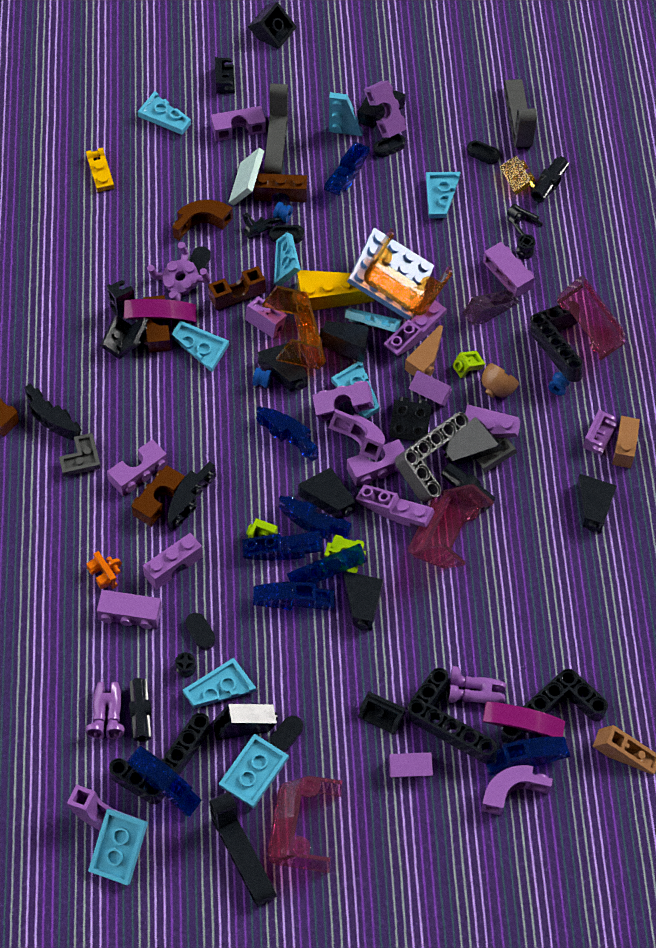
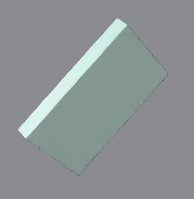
(246, 176)

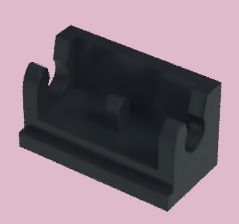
(224, 76)
(117, 297)
(381, 713)

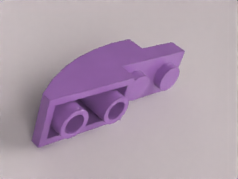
(415, 330)
(392, 507)

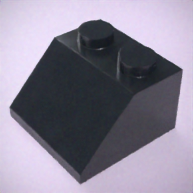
(272, 25)

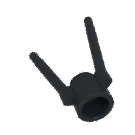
(517, 213)

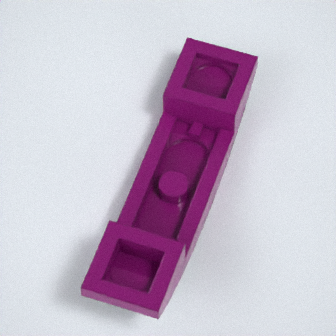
(160, 309)
(523, 718)

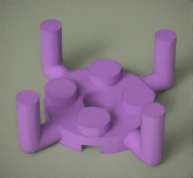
(178, 267)

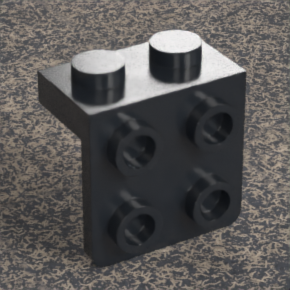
(122, 336)
(410, 419)

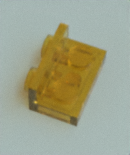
(516, 174)

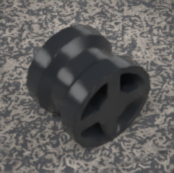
(185, 659)

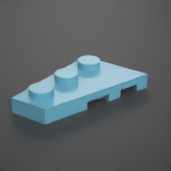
(285, 259)

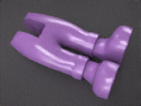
(484, 684)
(100, 702)

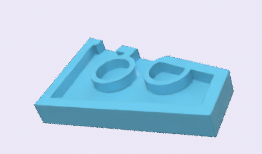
(161, 113)
(341, 115)
(440, 192)
(373, 320)
(200, 344)
(349, 377)
(219, 685)

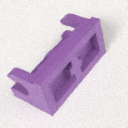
(265, 318)
(430, 388)
(599, 432)
(410, 765)

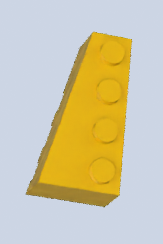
(329, 289)

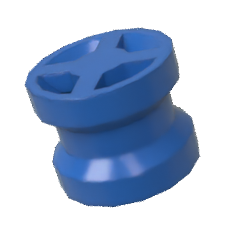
(283, 212)
(262, 378)
(559, 384)

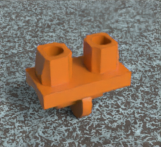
(99, 564)

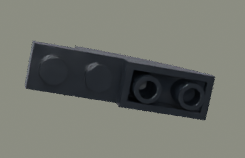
(51, 417)
(184, 499)

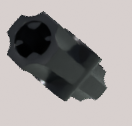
(549, 179)
(458, 478)
(140, 710)

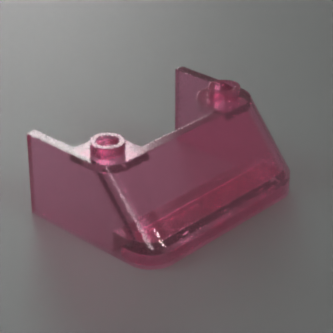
(593, 316)
(451, 511)
(284, 846)

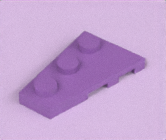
(499, 424)

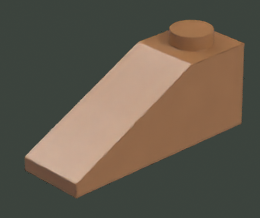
(425, 355)
(626, 442)
(625, 749)

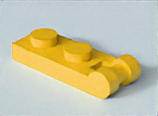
(100, 170)

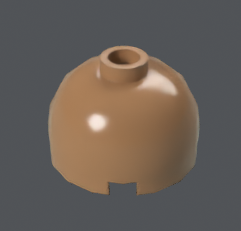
(498, 382)

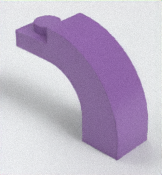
(360, 429)
(510, 780)
(88, 806)

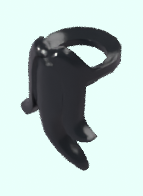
(259, 226)

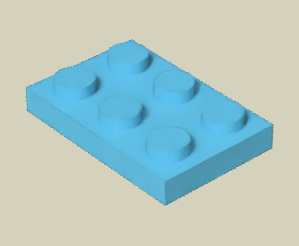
(253, 771)
(118, 846)

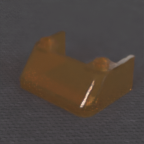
(399, 288)
(309, 350)

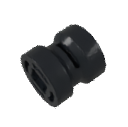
(525, 246)

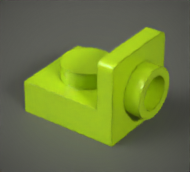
(467, 362)
(261, 528)

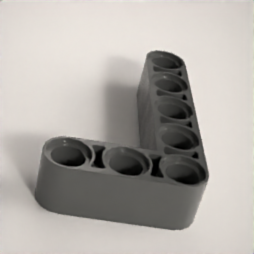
(521, 118)
(277, 129)
(411, 461)

